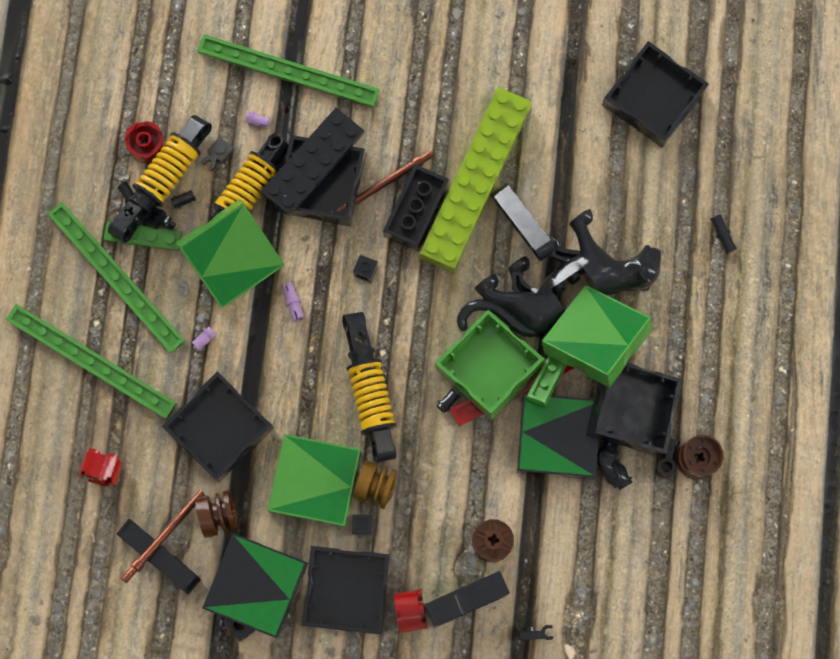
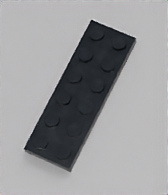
(312, 161)

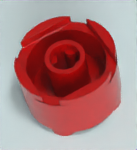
(146, 132)
(100, 468)
(410, 611)

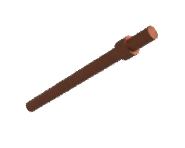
(391, 178)
(138, 564)

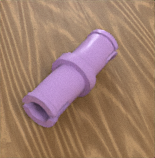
(292, 302)

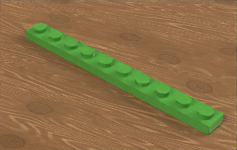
(288, 71)
(116, 277)
(91, 361)

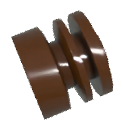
(709, 453)
(216, 514)
(483, 547)

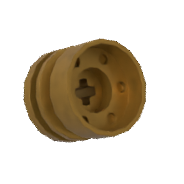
(375, 484)

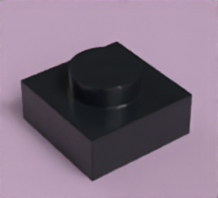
(361, 524)

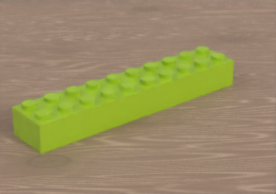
(475, 180)

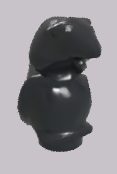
(611, 469)

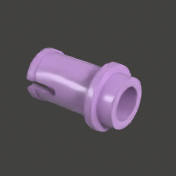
(257, 120)
(204, 338)

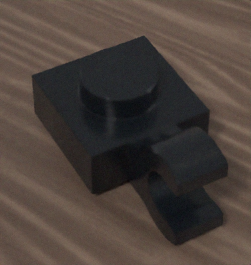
(157, 218)
(530, 633)

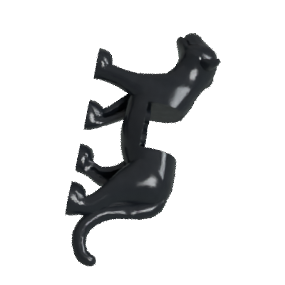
(536, 310)

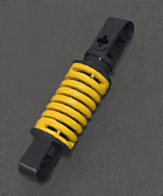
(253, 175)
(160, 176)
(369, 388)

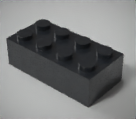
(416, 207)

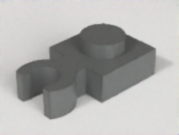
(219, 151)

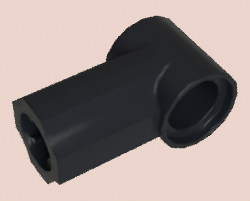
(669, 459)

